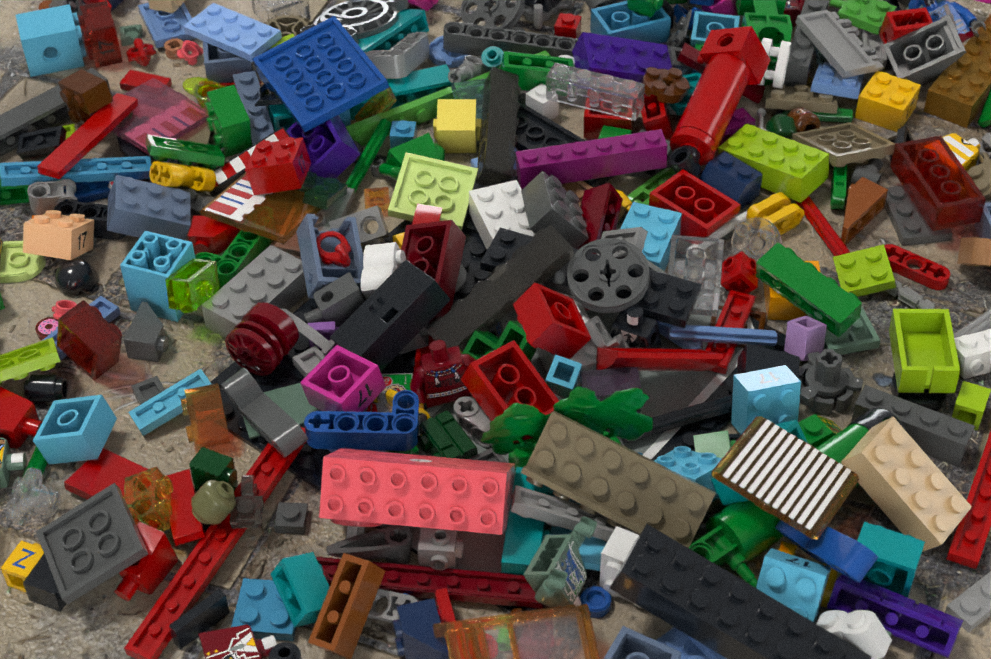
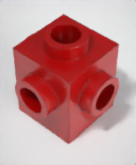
(739, 273)

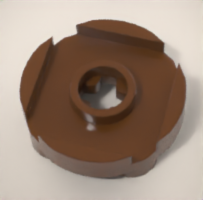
(666, 84)

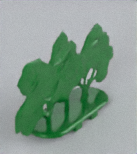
(613, 413)

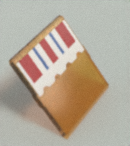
(267, 215)

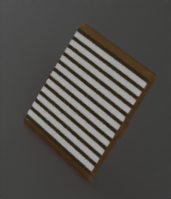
(786, 477)

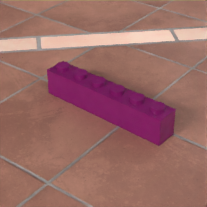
(594, 158)

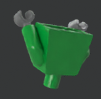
(420, 146)

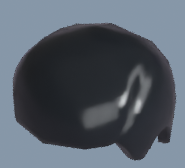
(75, 276)

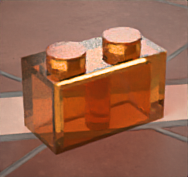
(206, 416)

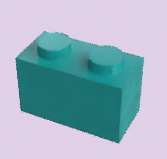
(301, 587)

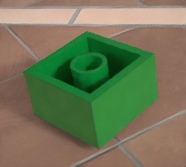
(228, 120)

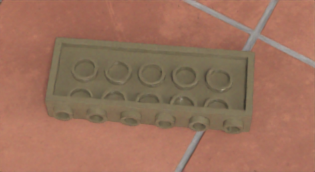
(616, 481)

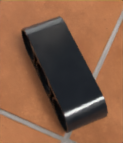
(91, 211)

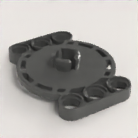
(363, 17)

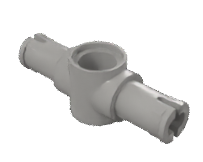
(471, 68)

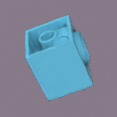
(51, 40)
(148, 266)

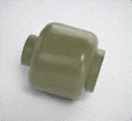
(213, 502)

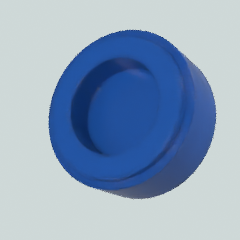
(598, 601)

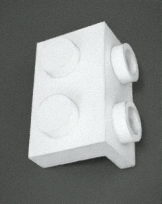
(974, 353)

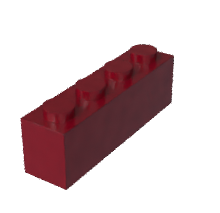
(600, 210)

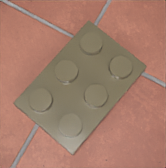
(799, 96)

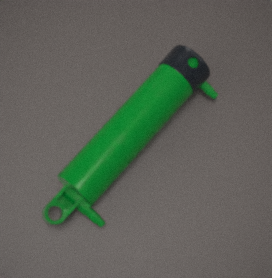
(746, 530)

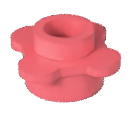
(189, 46)
(62, 307)

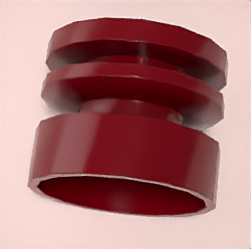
(262, 339)

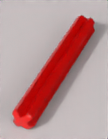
(823, 227)

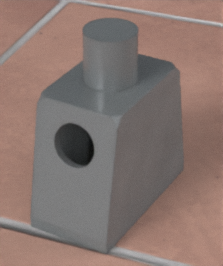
(336, 301)

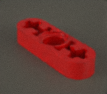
(932, 268)

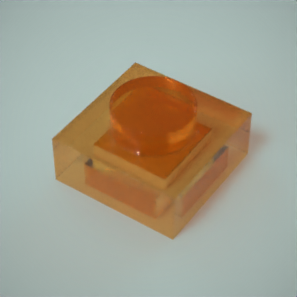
(377, 197)

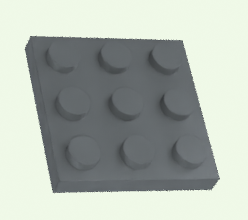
(91, 543)

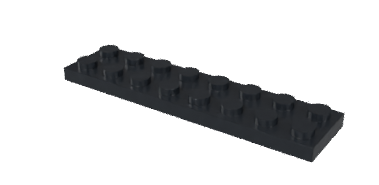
(666, 299)

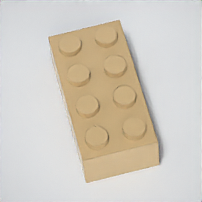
(906, 484)

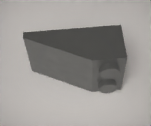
(925, 51)

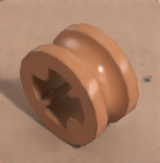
(171, 47)

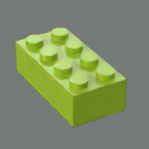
(783, 162)

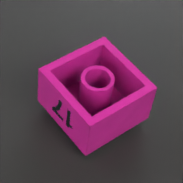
(343, 382)

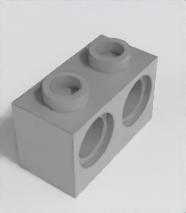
(363, 218)

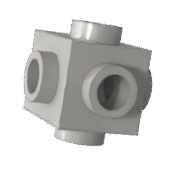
(439, 548)

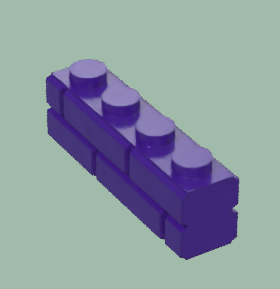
(898, 614)

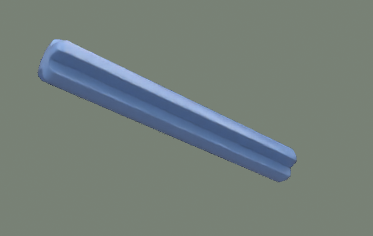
(723, 335)

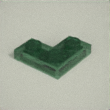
(322, 191)

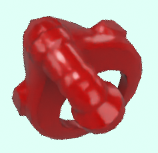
(143, 55)
(342, 250)

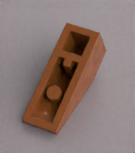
(863, 204)

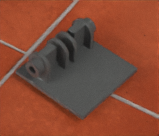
(679, 37)

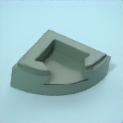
(130, 33)

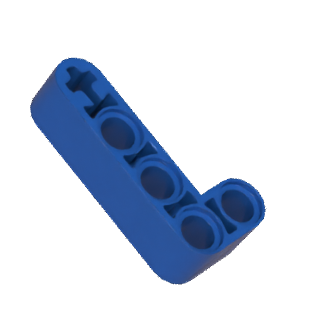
(367, 430)
(833, 550)

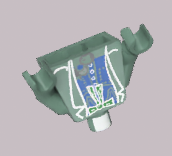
(557, 566)

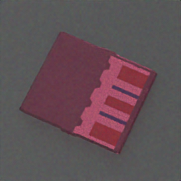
(158, 113)

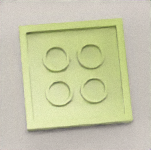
(433, 184)

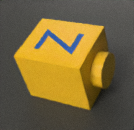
(21, 563)

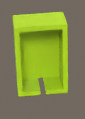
(924, 351)

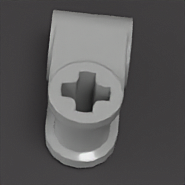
(47, 195)
(473, 422)

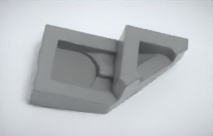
(601, 336)

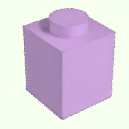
(804, 336)

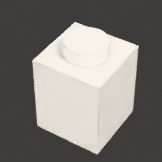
(537, 101)

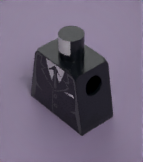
(636, 329)

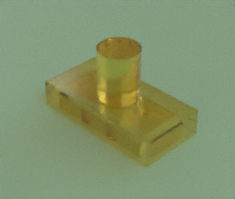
(376, 104)

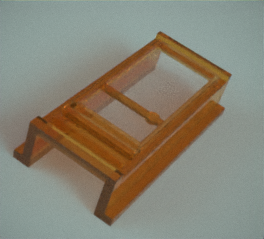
(531, 634)

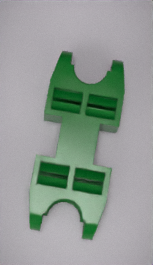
(766, 19)

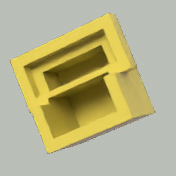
(457, 125)

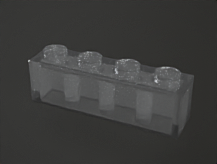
(595, 91)

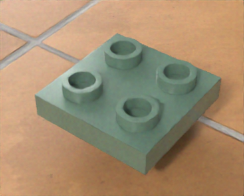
(856, 338)

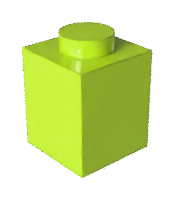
(971, 403)

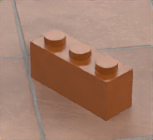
(346, 606)

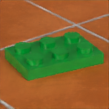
(184, 151)

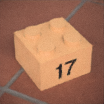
(58, 235)

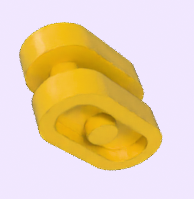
(779, 211)

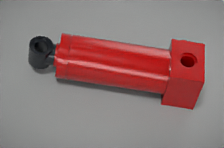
(732, 62)

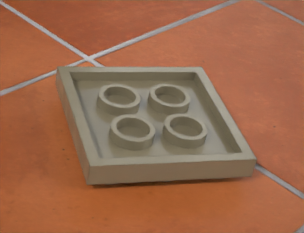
(846, 143)

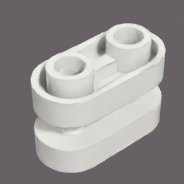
(783, 54)

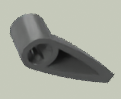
(389, 543)

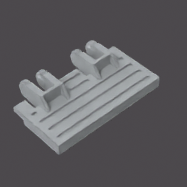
(840, 43)

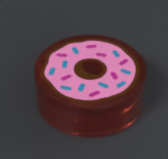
(46, 327)

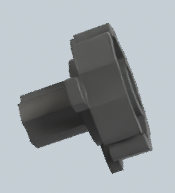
(827, 379)

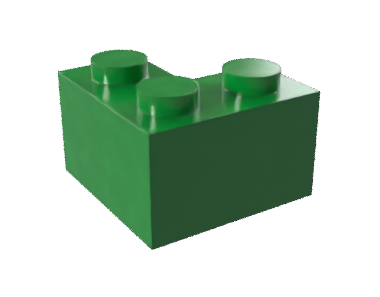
(484, 342)

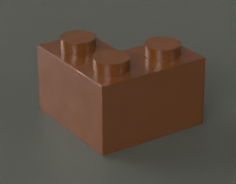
(84, 95)

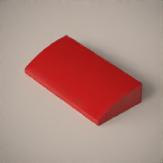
(657, 359)

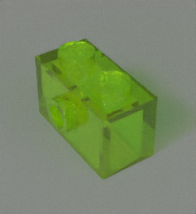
(192, 285)

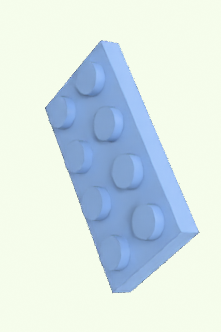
(232, 31)

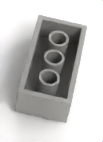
(269, 278)

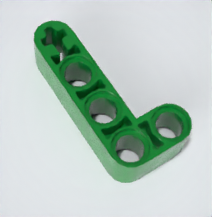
(237, 256)

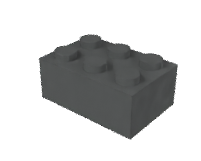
(551, 204)

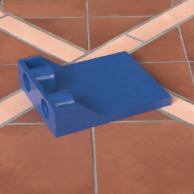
(319, 73)

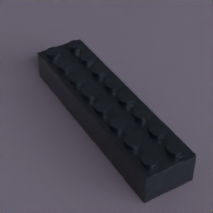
(719, 606)

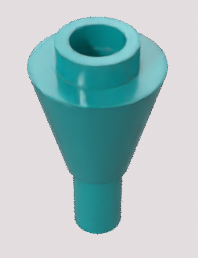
(492, 57)

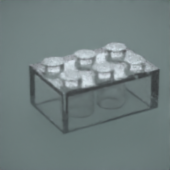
(701, 262)

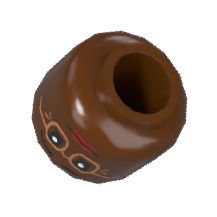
(804, 119)

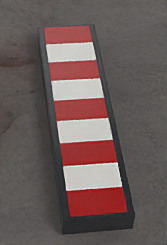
(236, 166)

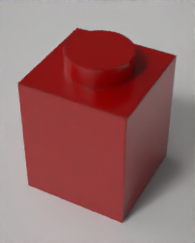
(568, 26)

